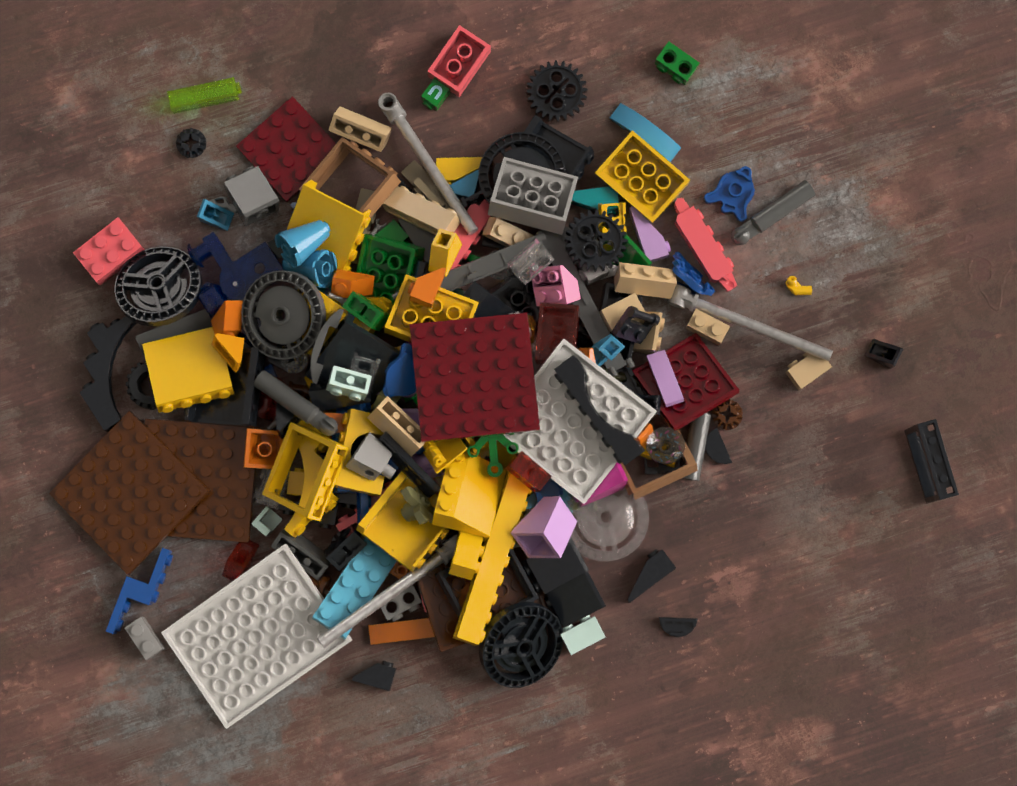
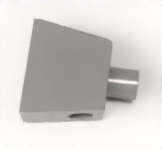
(371, 459)

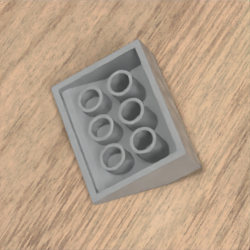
(532, 195)

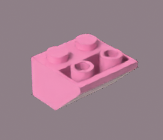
(555, 286)

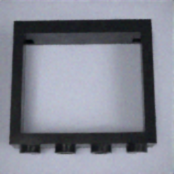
(931, 461)
(516, 568)

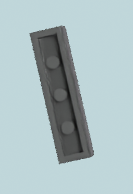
(187, 324)

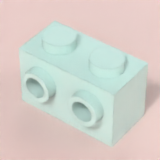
(348, 383)
(582, 635)

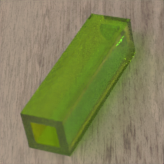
(204, 95)

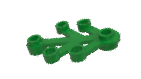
(493, 450)

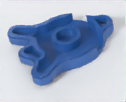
(734, 192)
(690, 275)
(400, 374)

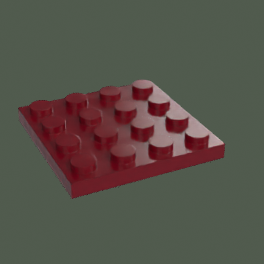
(287, 148)
(699, 378)

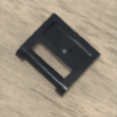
(634, 330)

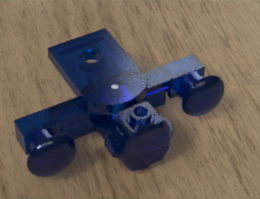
(235, 275)

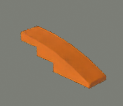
(400, 631)

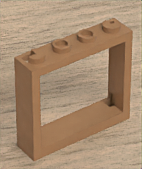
(335, 158)
(689, 468)

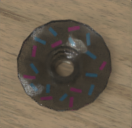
(667, 437)

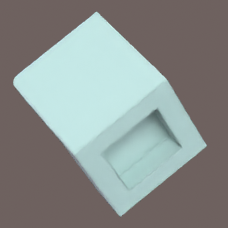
(267, 521)

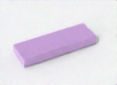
(665, 378)

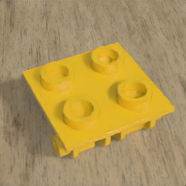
(443, 452)

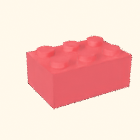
(459, 60)
(108, 251)

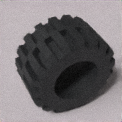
(134, 387)

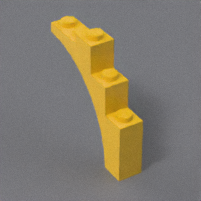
(312, 462)

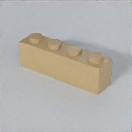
(420, 212)

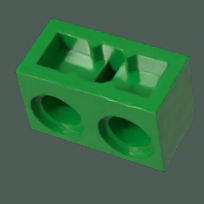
(680, 59)
(366, 311)

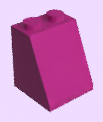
(613, 483)

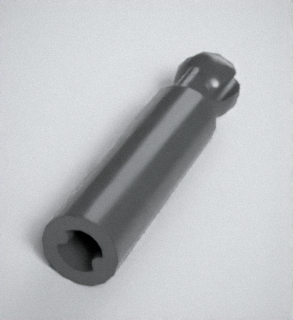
(773, 213)
(295, 403)
(697, 442)

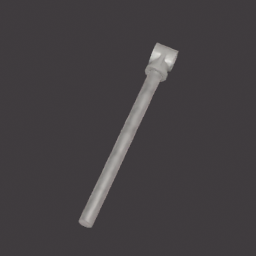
(397, 115)
(684, 298)
(442, 555)

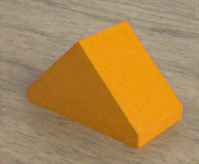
(230, 349)

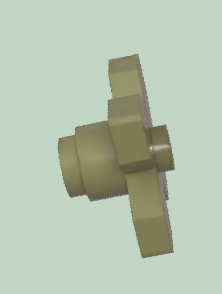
(417, 506)

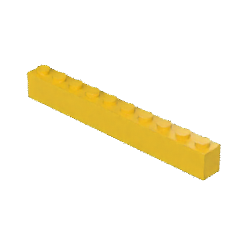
(495, 558)

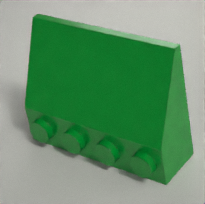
(388, 262)

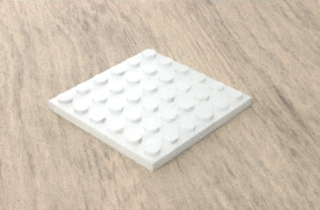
(566, 441)

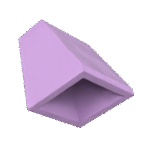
(545, 529)

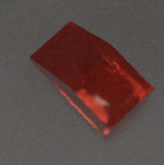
(240, 559)

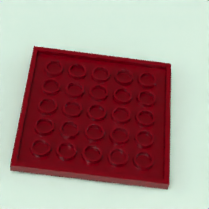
(474, 377)

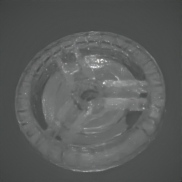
(614, 531)

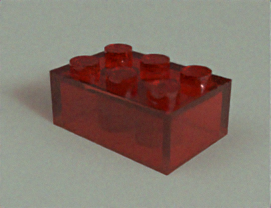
(554, 325)

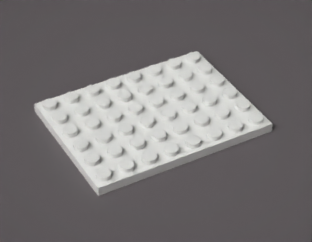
(253, 636)

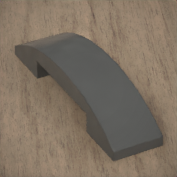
(315, 367)

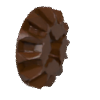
(732, 422)

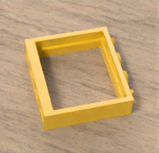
(326, 477)

